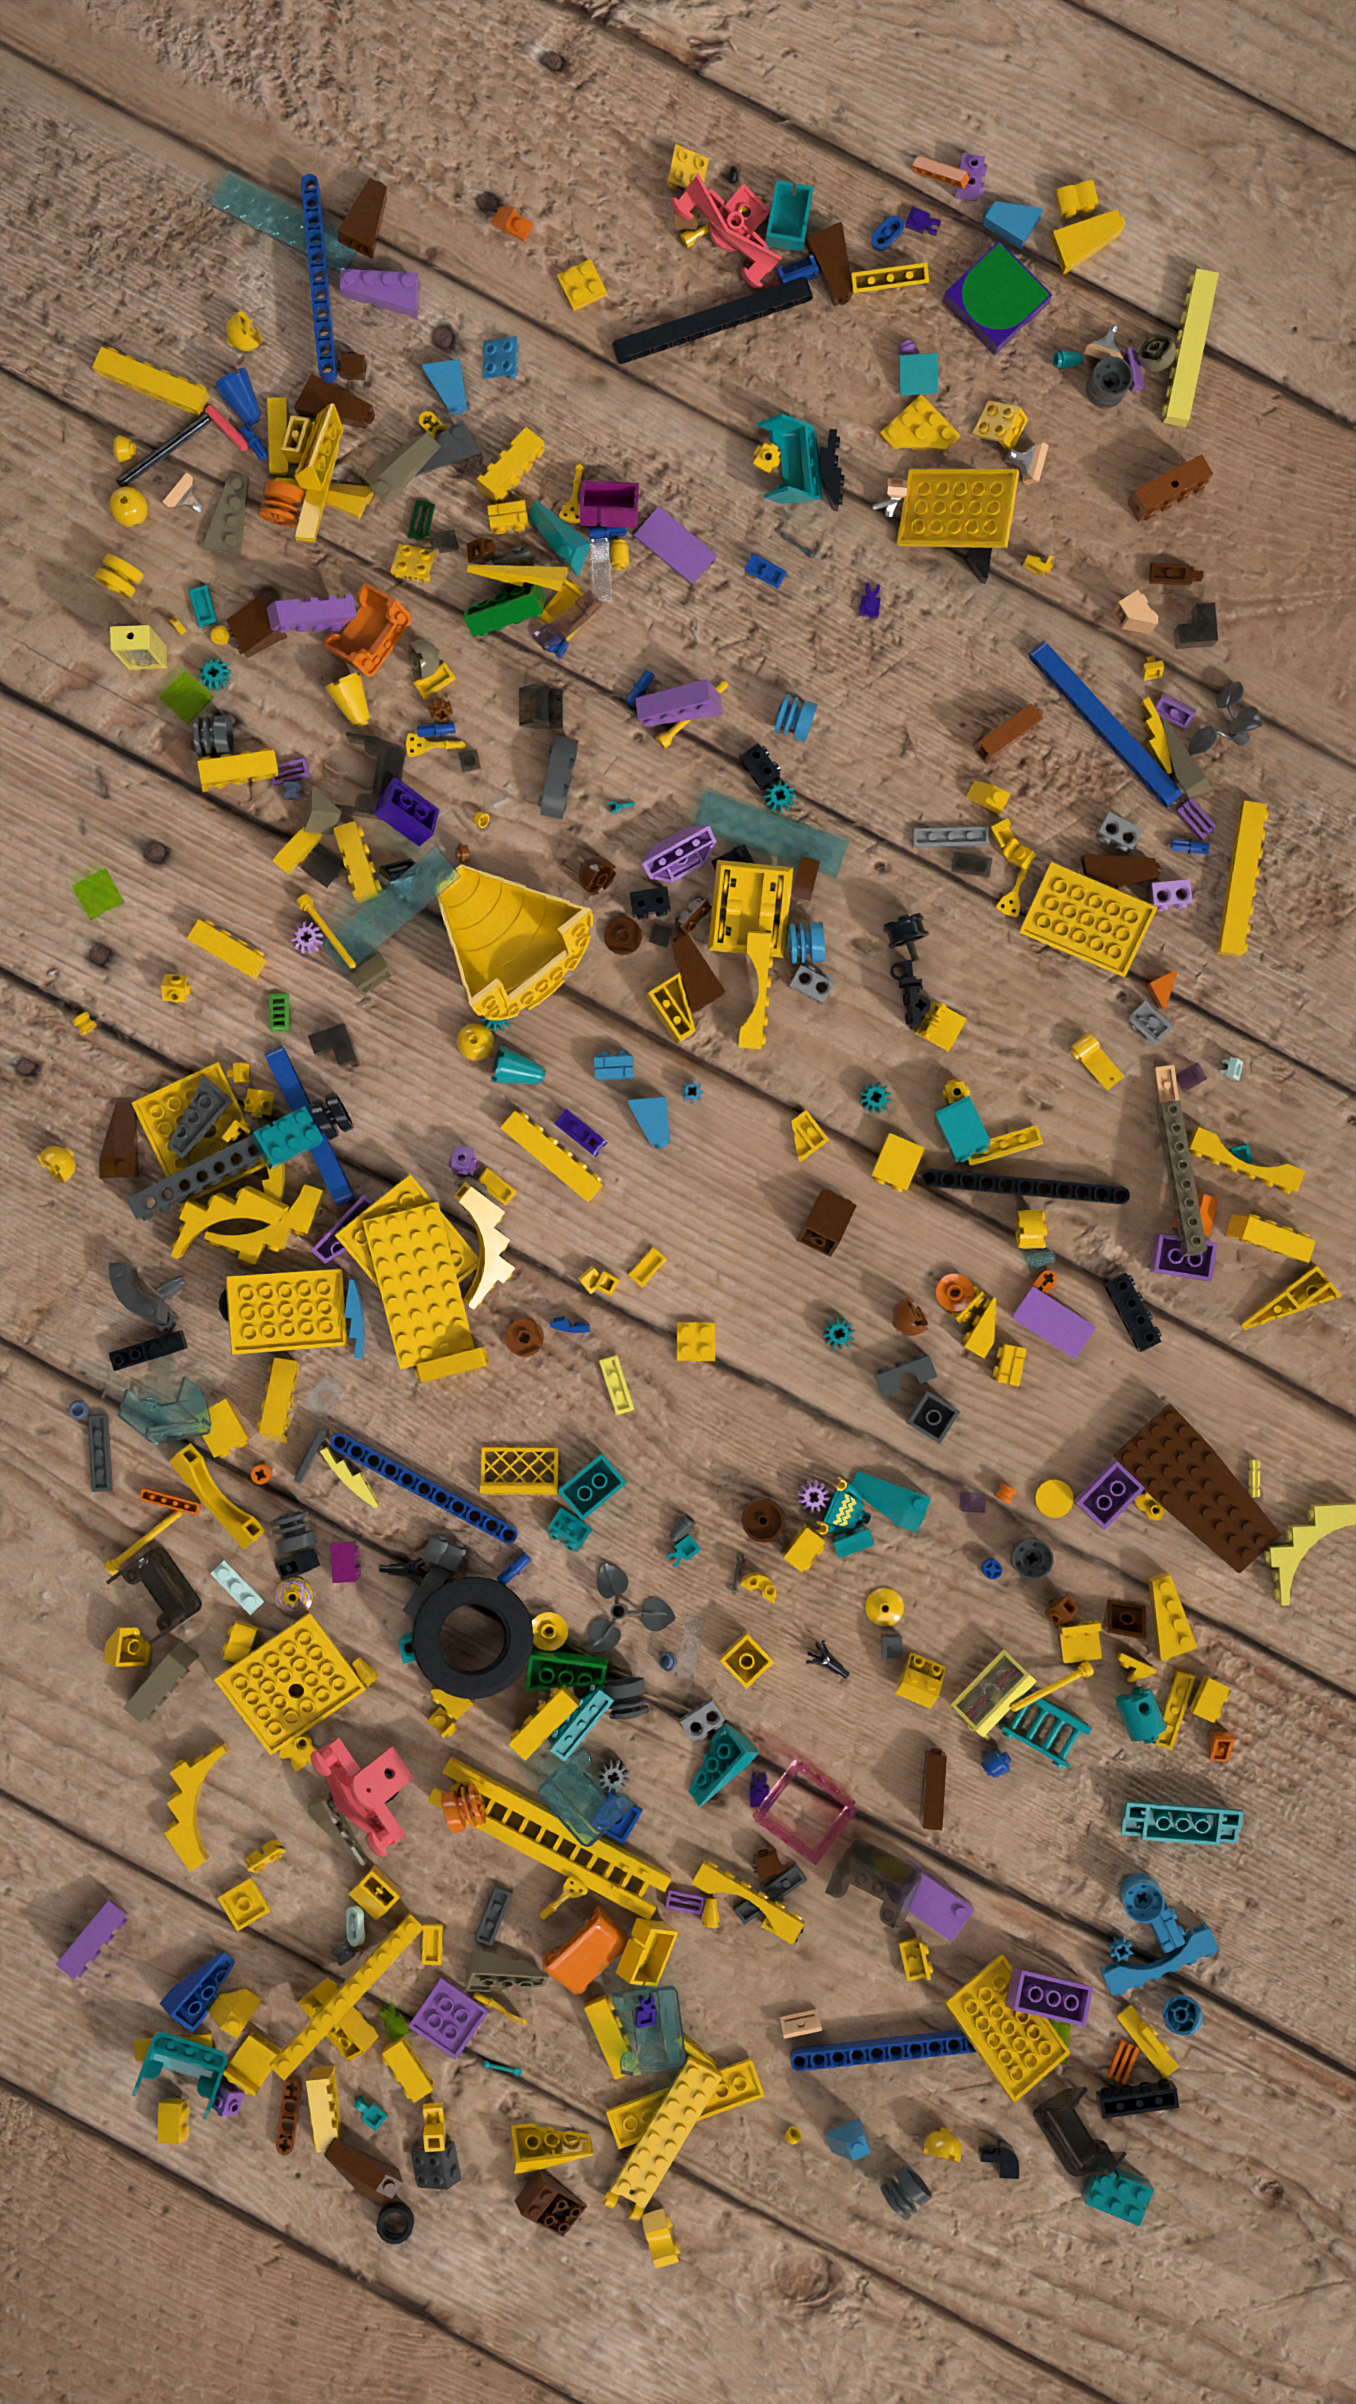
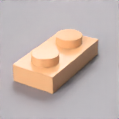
(1166, 1083)
(800, 2023)

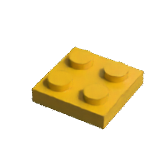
(581, 285)
(695, 1341)
(244, 1903)

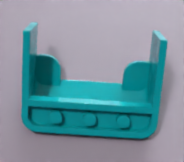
(798, 459)
(186, 2058)

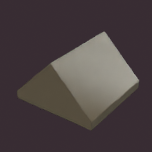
(320, 813)

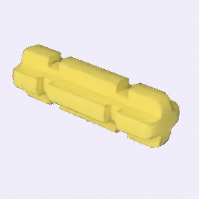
(1254, 1478)

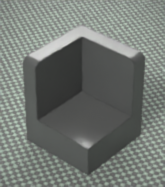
(891, 1646)

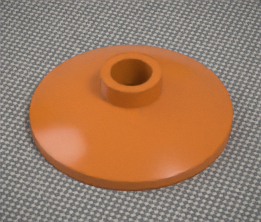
(954, 1282)

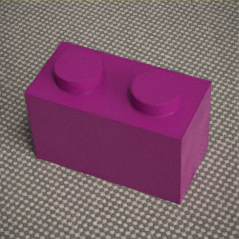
(344, 1561)

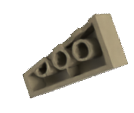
(160, 1682)

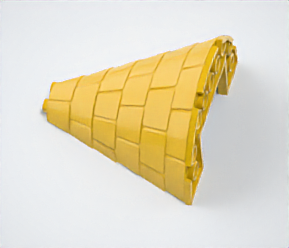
(511, 941)

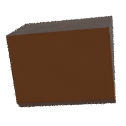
(1125, 1619)

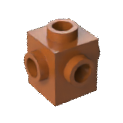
(1061, 1610)

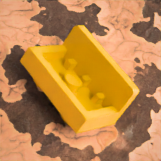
(914, 1959)

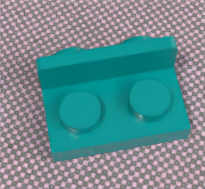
(568, 1530)

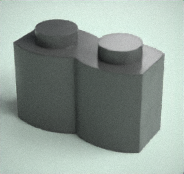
(444, 1553)

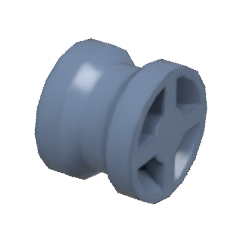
(292, 790)

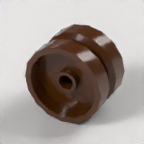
(762, 1531)

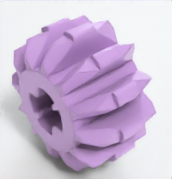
(301, 934)
(820, 1494)

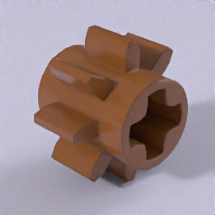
(440, 709)

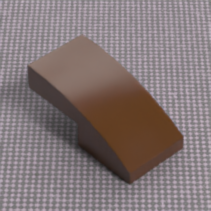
(806, 878)

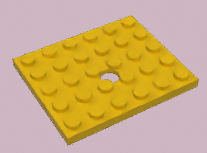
(163, 1112)
(401, 1197)
(262, 1680)

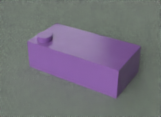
(940, 1906)
(1049, 1996)

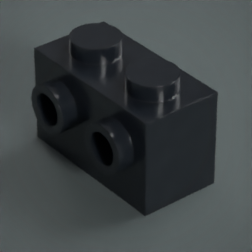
(760, 766)
(650, 902)

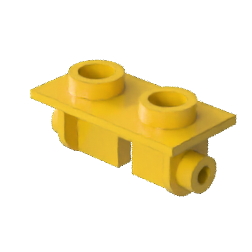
(978, 1301)
(271, 1854)

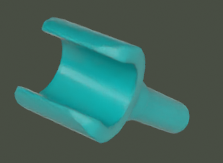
(620, 806)

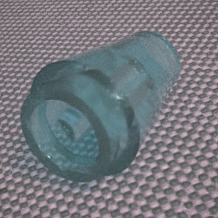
(1039, 1258)

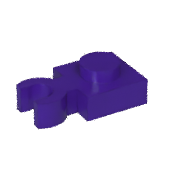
(919, 220)
(870, 604)
(759, 1791)
(646, 2013)

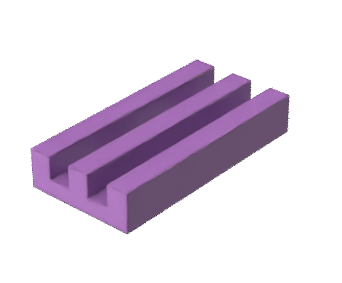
(292, 778)
(1202, 814)
(702, 1897)

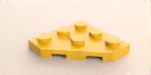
(920, 428)

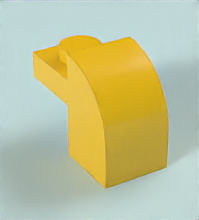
(434, 2127)

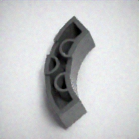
(559, 772)
(128, 1291)

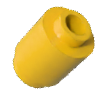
(619, 554)

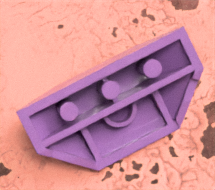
(679, 853)

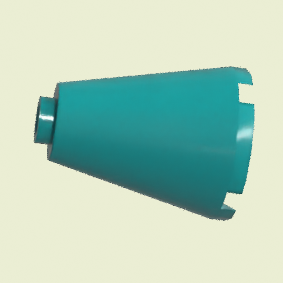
(515, 1068)

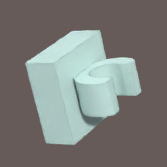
(1234, 1068)

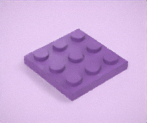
(448, 2018)

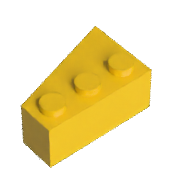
(672, 1008)

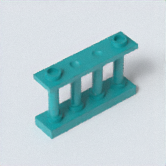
(1062, 1717)

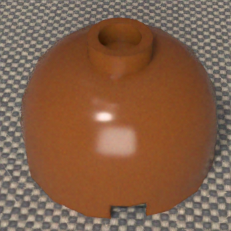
(908, 1318)

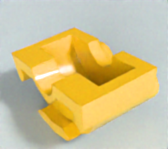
(762, 1582)

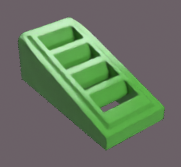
(279, 1028)

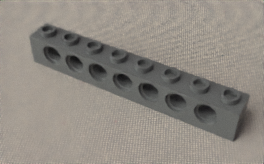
(138, 1201)

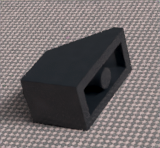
(297, 1564)

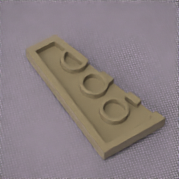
(228, 520)

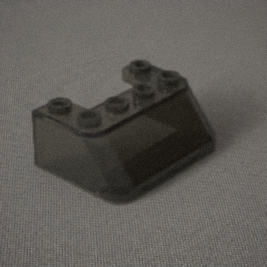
(879, 1875)

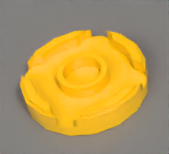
(1054, 1498)

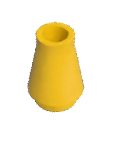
(365, 1672)
(710, 1913)

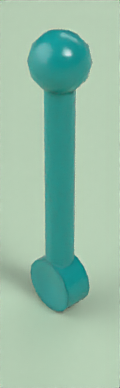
(517, 2071)

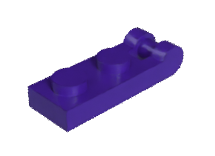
(580, 1132)

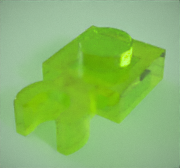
(395, 2025)

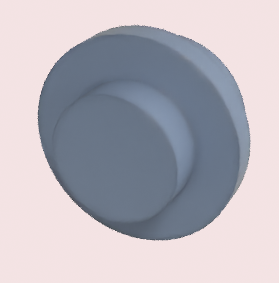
(78, 1409)
(667, 1661)

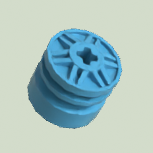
(795, 718)
(806, 942)
(1145, 1908)

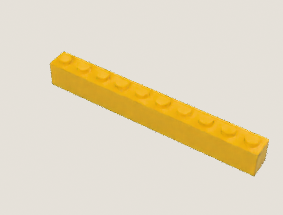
(346, 1996)

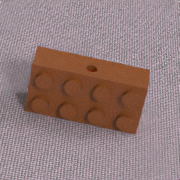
(1170, 488)

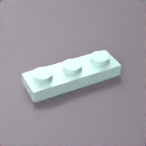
(237, 1587)

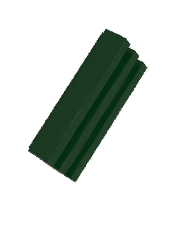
(418, 537)

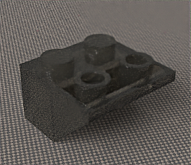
(540, 707)

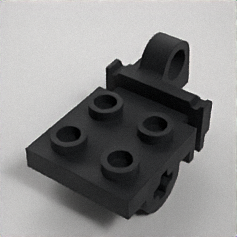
(911, 996)

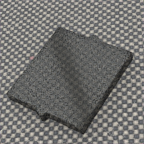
(322, 865)

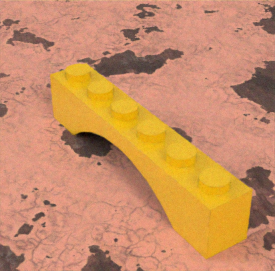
(751, 1030)
(1208, 1145)
(193, 1471)
(713, 1880)

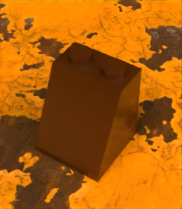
(253, 628)
(826, 1222)

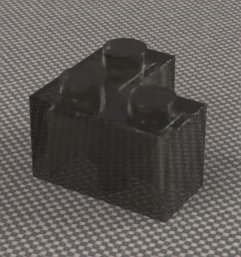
(1201, 631)
(337, 1040)

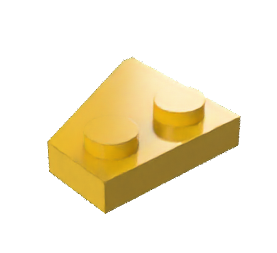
(807, 1135)

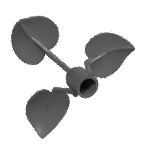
(1246, 720)
(612, 1582)

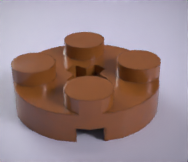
(519, 1347)

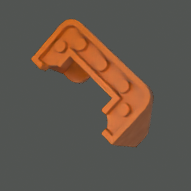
(371, 633)
(586, 1952)

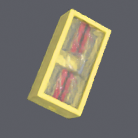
(138, 647)
(993, 1693)

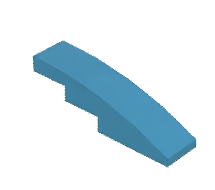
(355, 1310)

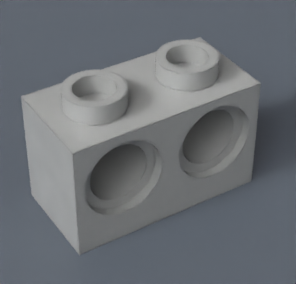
(1120, 827)
(809, 989)
(699, 1715)

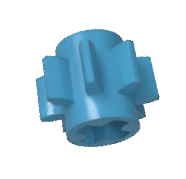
(692, 1086)
(1117, 1944)

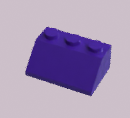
(407, 812)

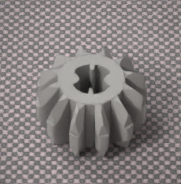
(608, 1771)

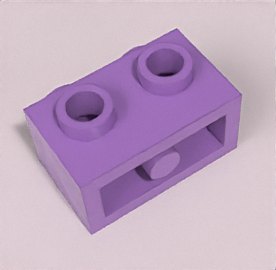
(976, 169)

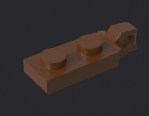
(1173, 574)

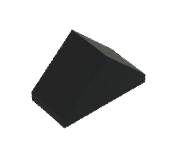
(979, 563)

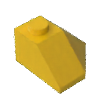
(127, 1648)
(234, 2010)

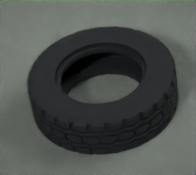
(516, 1647)

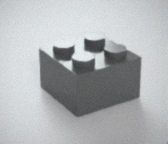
(932, 1416)

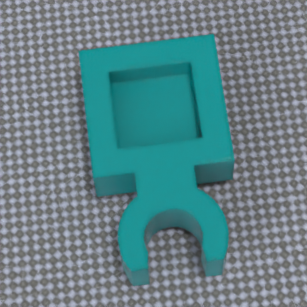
(685, 1549)

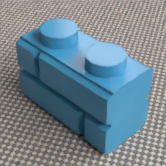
(613, 1067)
(1166, 1930)

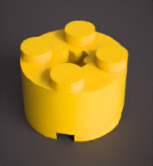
(1031, 1229)

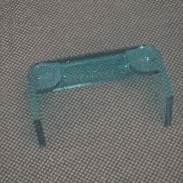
(169, 1421)

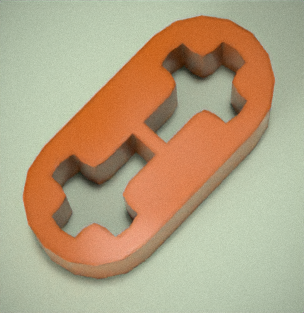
(1040, 1279)

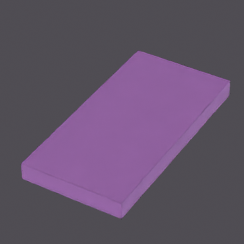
(675, 545)
(1053, 1322)

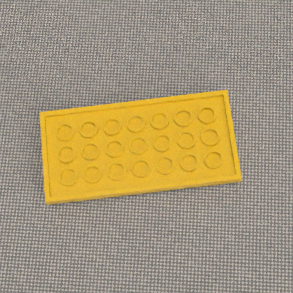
(418, 1284)

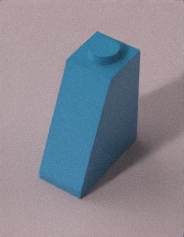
(1012, 221)
(448, 383)
(653, 1119)
(849, 2140)

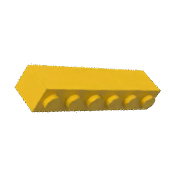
(150, 381)
(551, 1156)

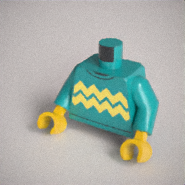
(843, 1509)

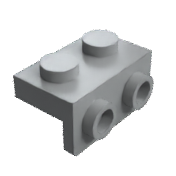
(1150, 1022)

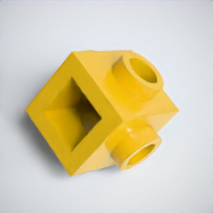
(760, 461)
(175, 988)
(947, 1092)
(258, 1102)

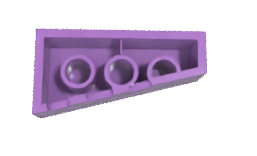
(383, 288)
(679, 704)

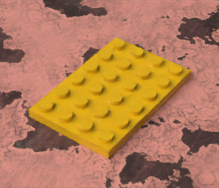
(958, 508)
(1088, 919)
(286, 1311)
(1011, 2043)

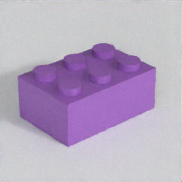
(1169, 1261)
(1109, 1494)

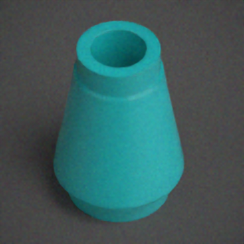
(1066, 359)

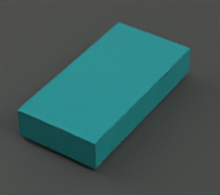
(202, 606)

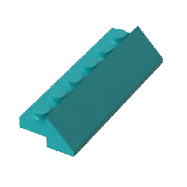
(1181, 1823)

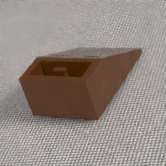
(549, 2203)

